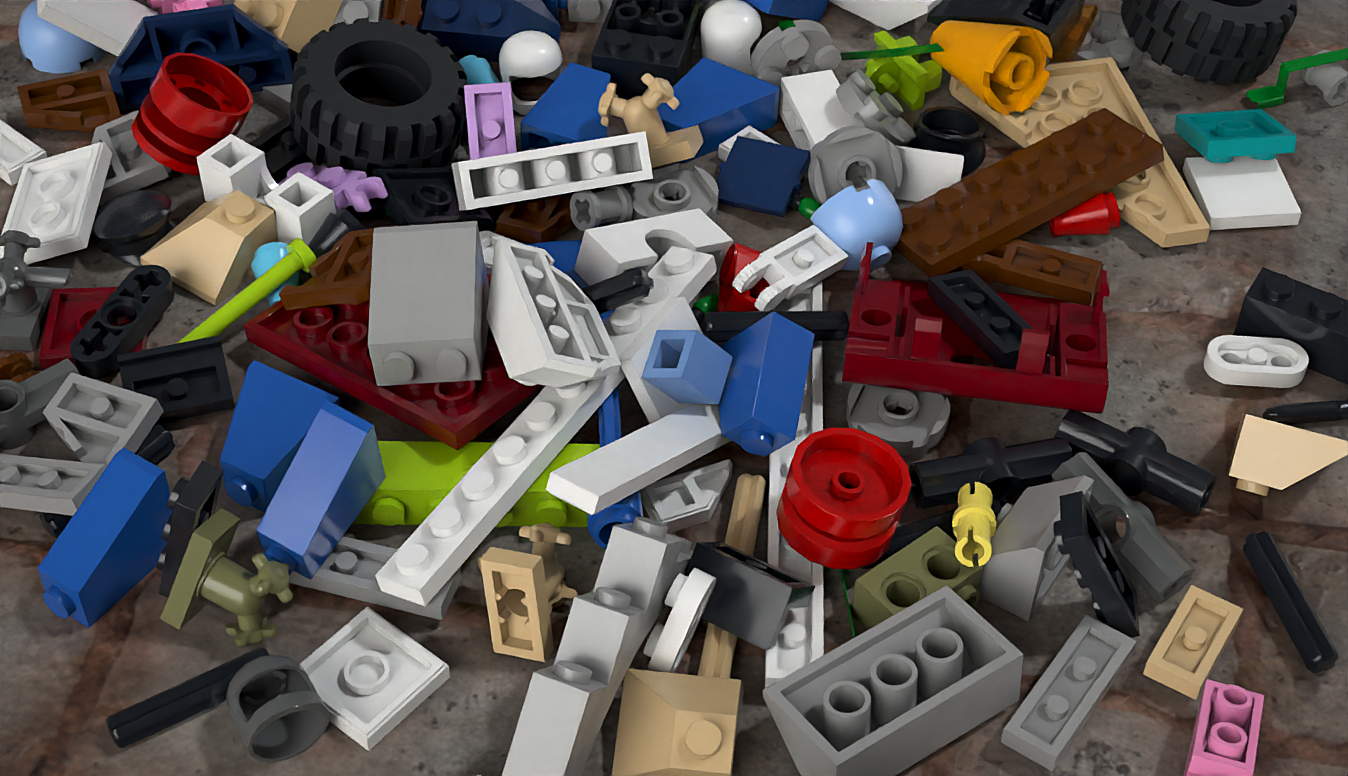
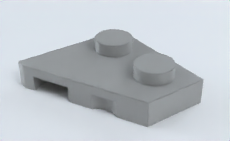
(129, 165)
(100, 418)

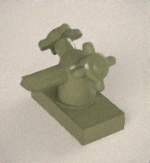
(212, 576)

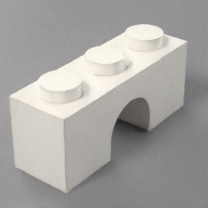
(298, 202)
(643, 242)

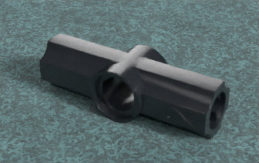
(988, 461)
(1138, 461)

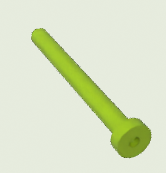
(299, 257)

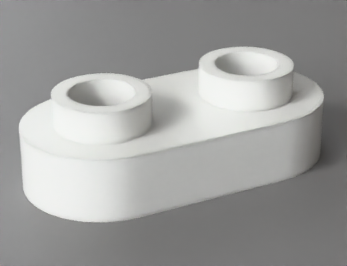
(1256, 361)
(688, 600)

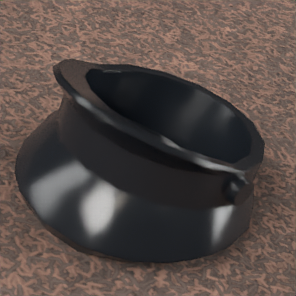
(952, 132)
(132, 224)

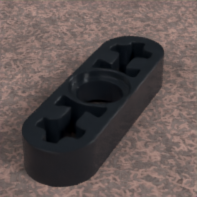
(124, 301)

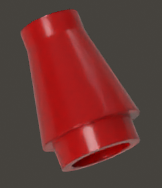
(1091, 217)

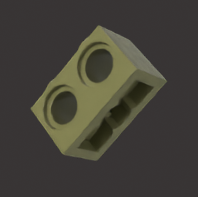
(913, 575)

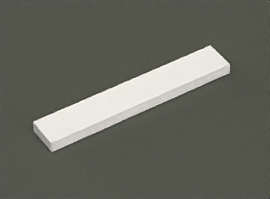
(638, 458)

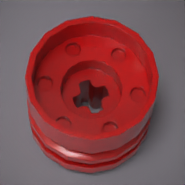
(190, 110)

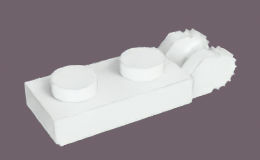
(791, 267)

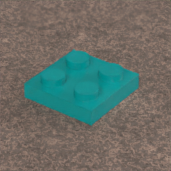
(1234, 134)

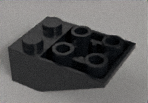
(1050, 17)
(646, 39)

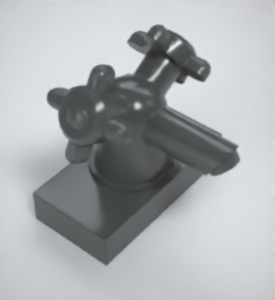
(24, 292)

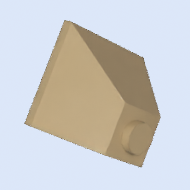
(215, 245)
(1279, 454)
(676, 725)

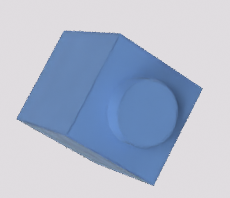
(687, 366)

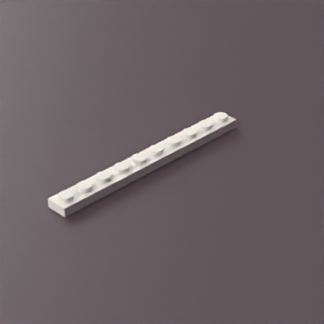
(528, 446)
(803, 630)

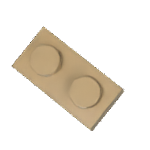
(1193, 642)

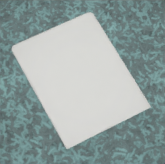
(926, 173)

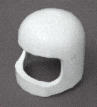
(729, 33)
(529, 56)

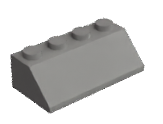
(896, 690)

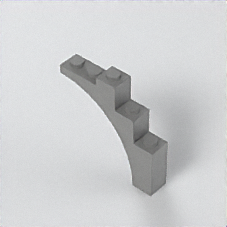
(596, 649)

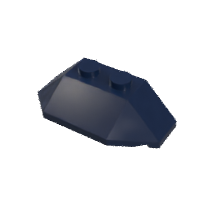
(484, 25)
(212, 32)

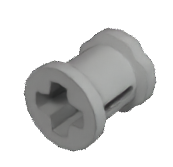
(1330, 80)
(602, 207)

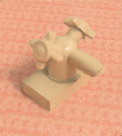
(642, 115)
(524, 591)

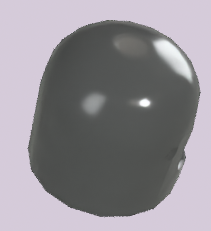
(276, 708)

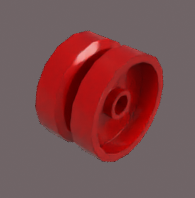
(843, 498)

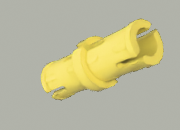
(974, 524)

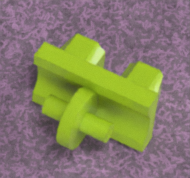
(903, 73)

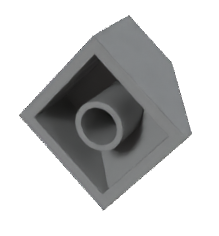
(1025, 550)

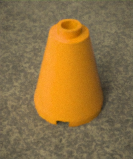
(995, 61)

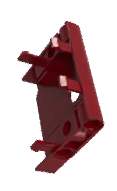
(909, 342)

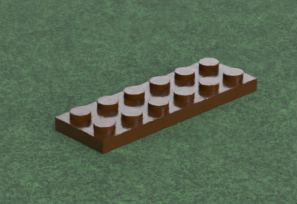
(1024, 191)

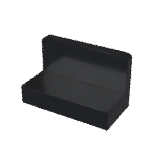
(748, 593)

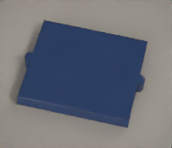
(761, 175)

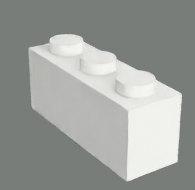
(814, 111)

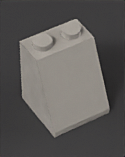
(428, 304)

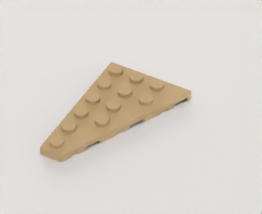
(1150, 201)

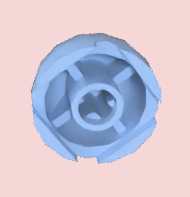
(52, 47)
(860, 218)

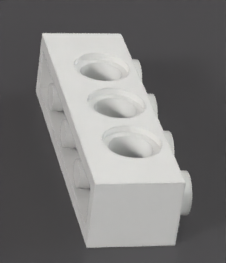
(552, 171)

